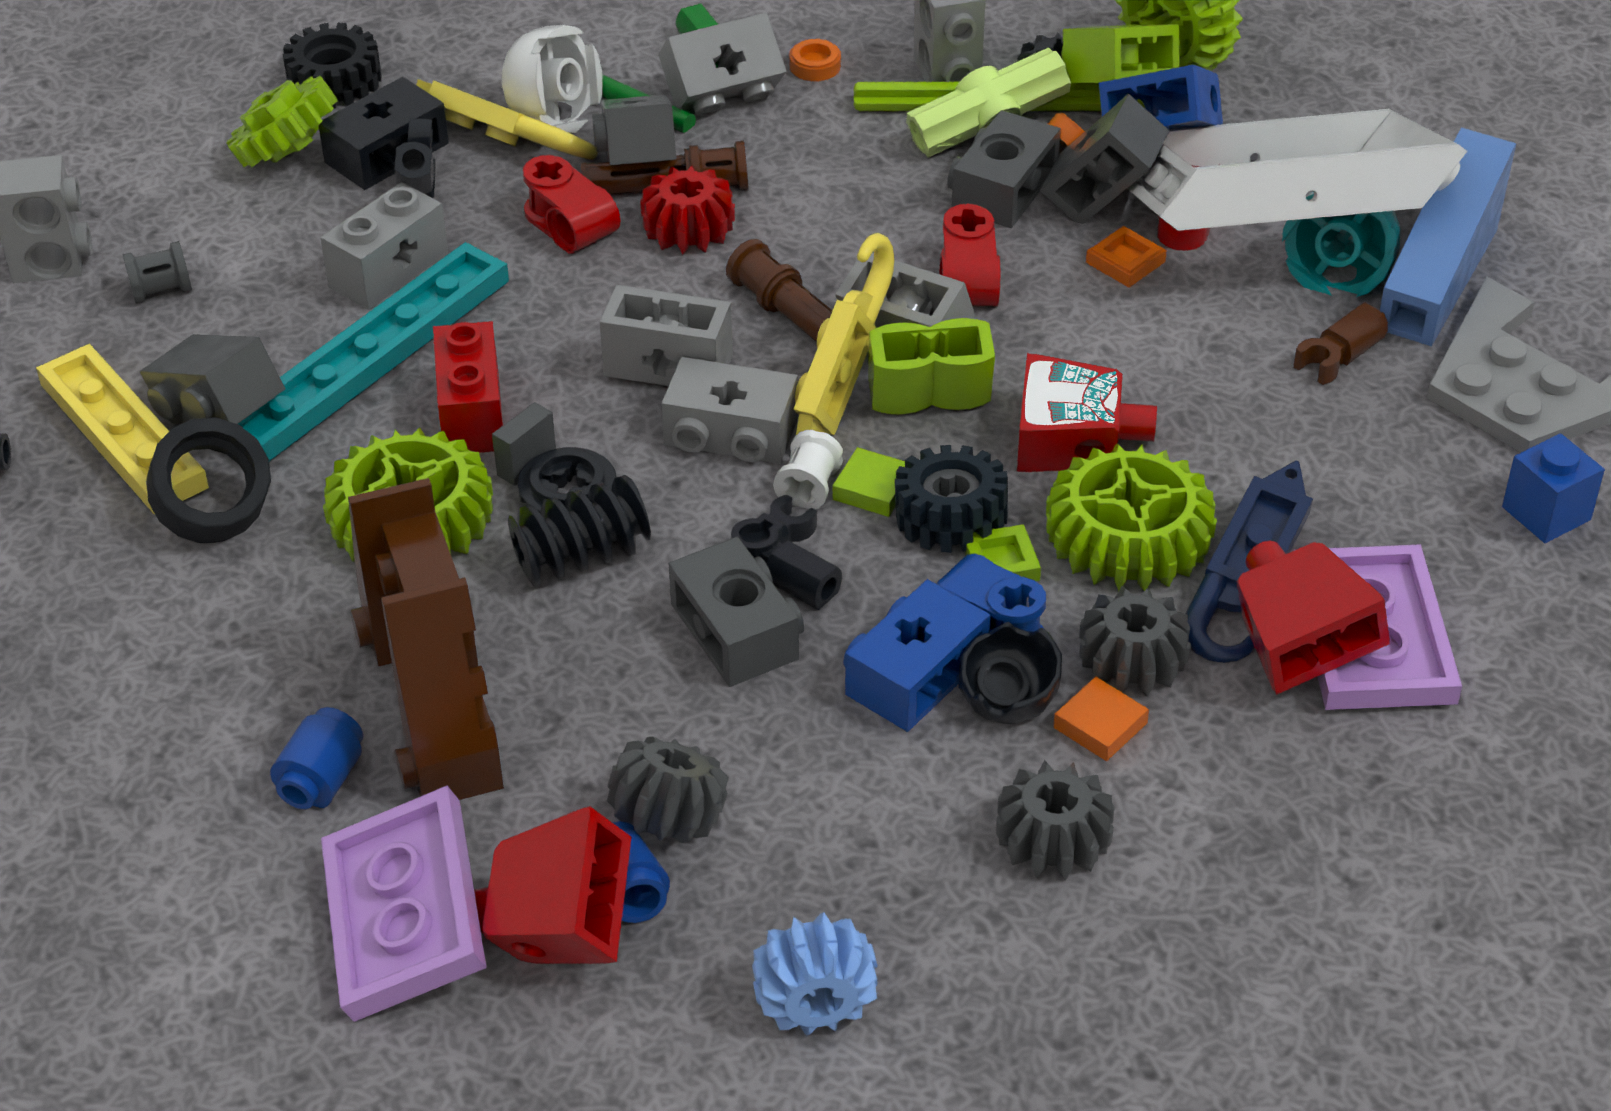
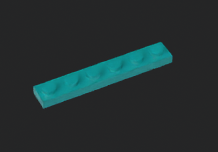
(375, 345)

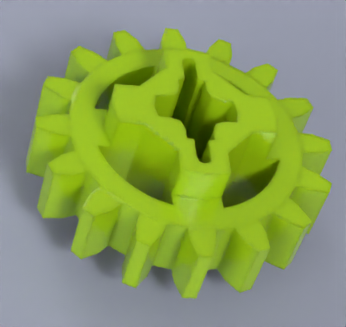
(281, 121)

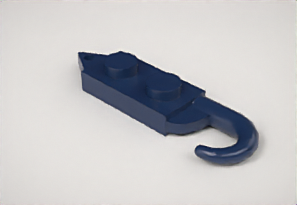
(1269, 511)

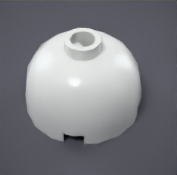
(552, 68)

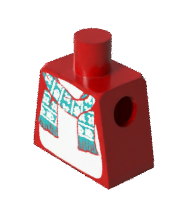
(1072, 410)

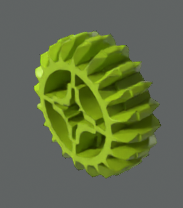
(1205, 26)
(457, 479)
(1130, 516)

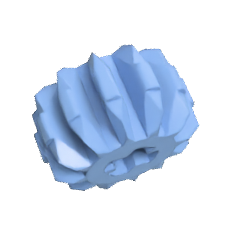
(814, 974)

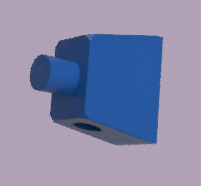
(1174, 96)

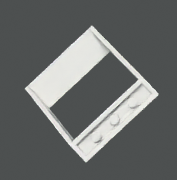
(1347, 159)

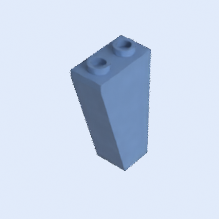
(1448, 240)

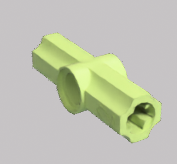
(983, 95)

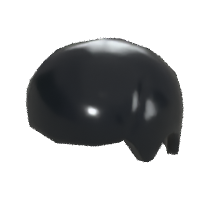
(1010, 673)

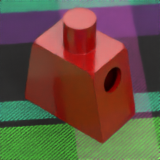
(1308, 612)
(558, 891)

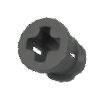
(157, 272)

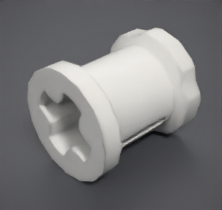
(812, 462)

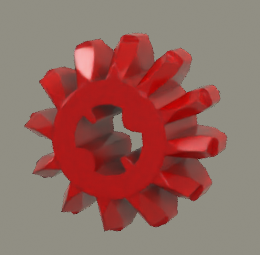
(687, 209)

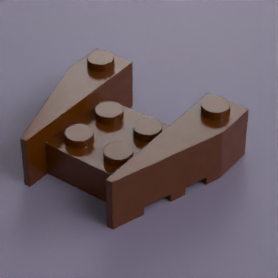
(425, 626)

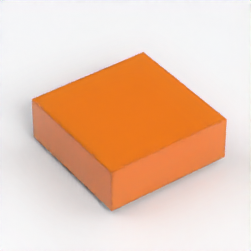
(1126, 256)
(1101, 718)

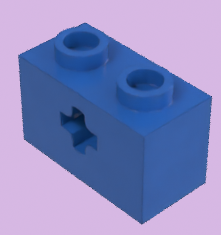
(912, 654)

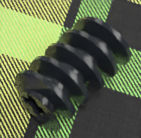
(579, 527)

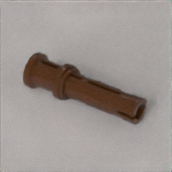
(634, 177)
(776, 286)

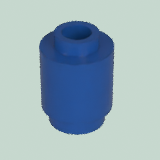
(317, 759)

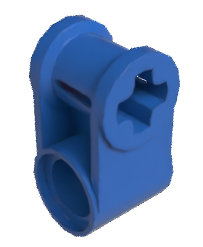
(997, 592)

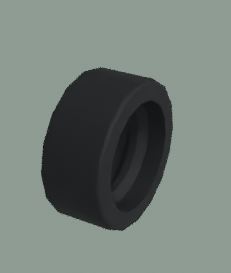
(223, 438)

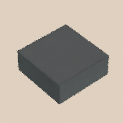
(522, 440)

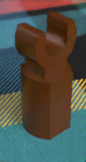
(1342, 342)

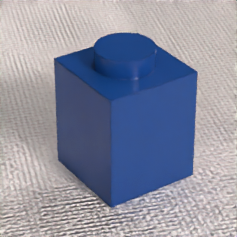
(1552, 488)

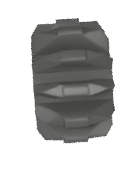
(1134, 640)
(667, 789)
(1055, 819)

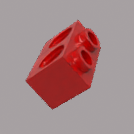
(468, 383)

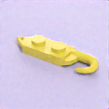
(505, 123)
(844, 344)

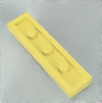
(115, 420)

